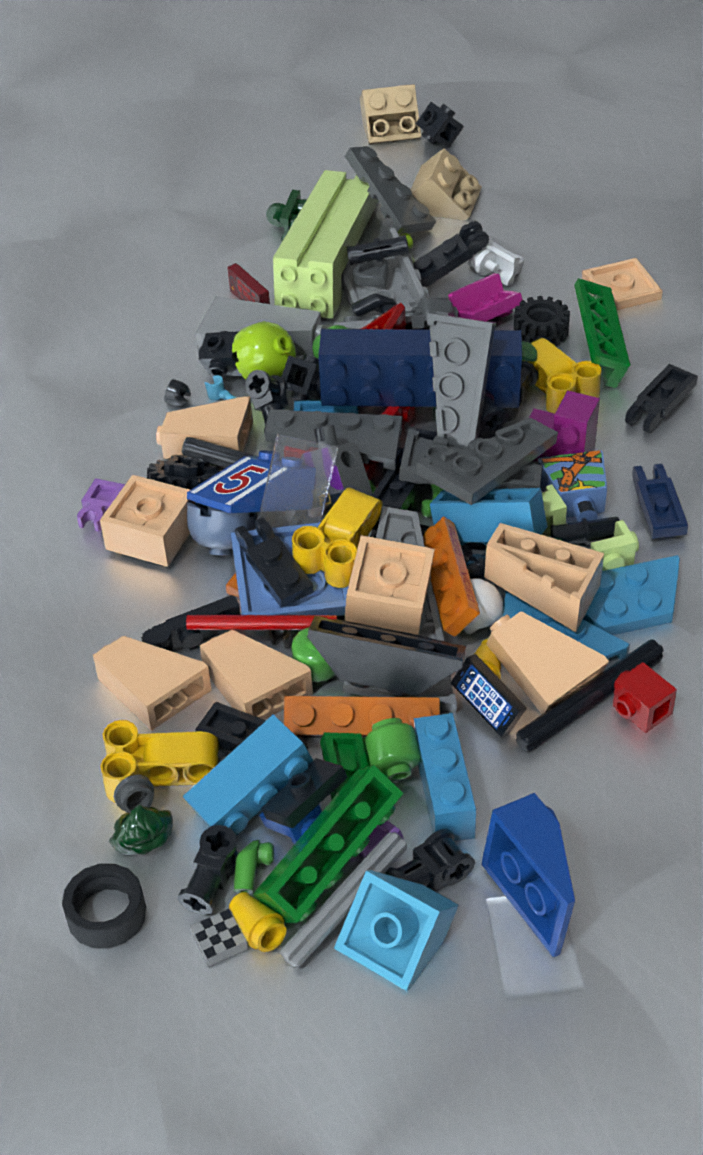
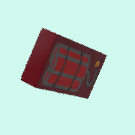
(245, 286)

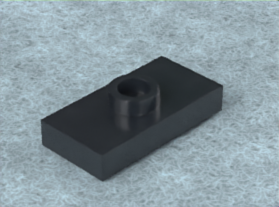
(304, 793)

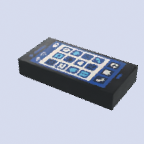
(488, 695)

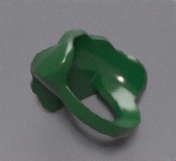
(141, 830)

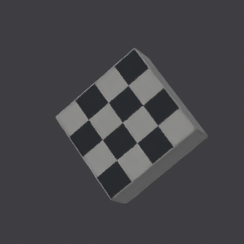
(219, 937)

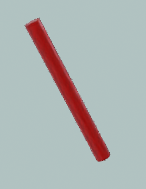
(251, 622)

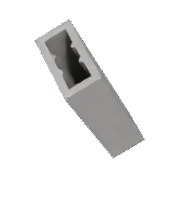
(235, 314)

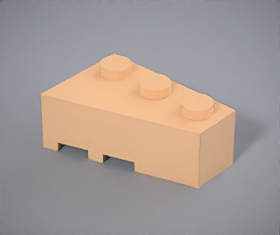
(544, 572)

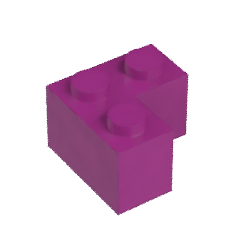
(575, 423)

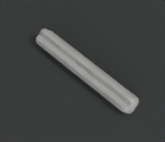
(340, 902)

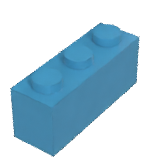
(478, 522)
(249, 776)
(445, 776)

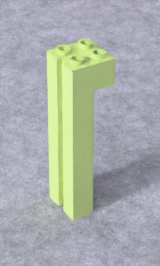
(315, 248)

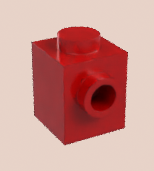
(643, 697)

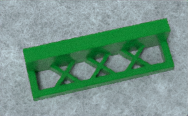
(603, 330)

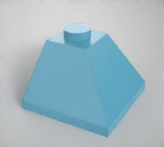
(395, 927)

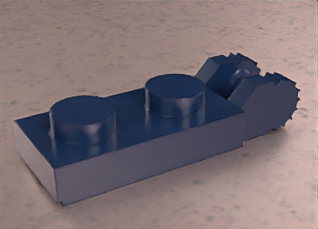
(659, 503)

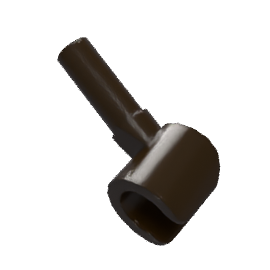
(287, 640)

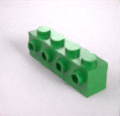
(328, 844)

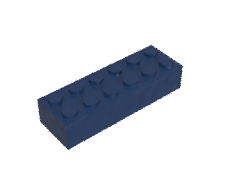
(397, 368)

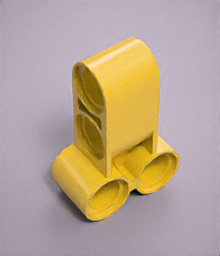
(562, 373)
(336, 539)
(161, 757)

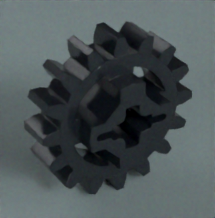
(181, 471)

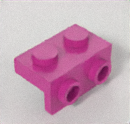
(485, 299)

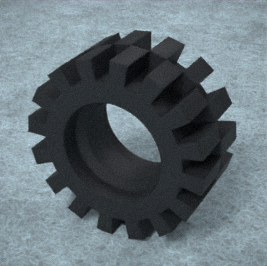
(542, 320)

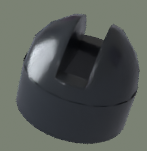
(175, 393)

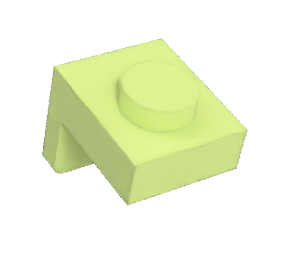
(618, 550)

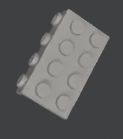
(401, 285)

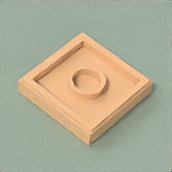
(628, 281)

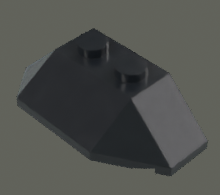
(383, 656)

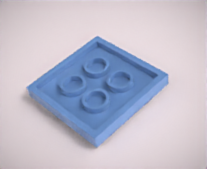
(256, 598)

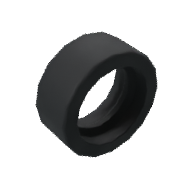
(113, 931)

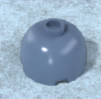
(214, 527)

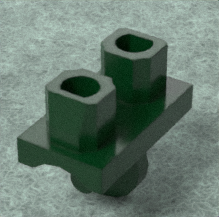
(285, 215)

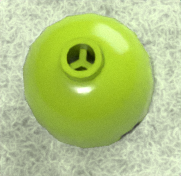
(263, 348)

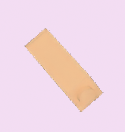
(219, 423)
(543, 659)
(253, 674)
(151, 679)

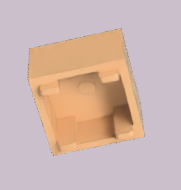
(147, 521)
(389, 584)

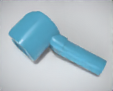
(217, 390)

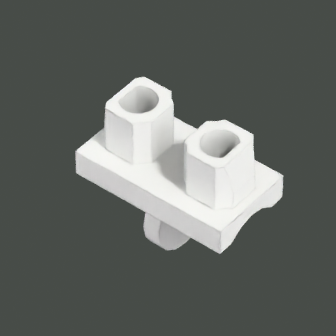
(499, 261)

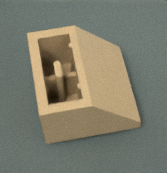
(390, 114)
(446, 187)

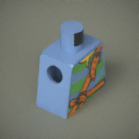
(579, 482)

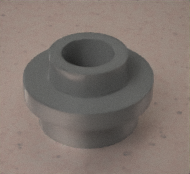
(133, 792)

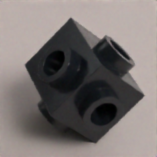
(439, 124)
(217, 354)
(303, 377)

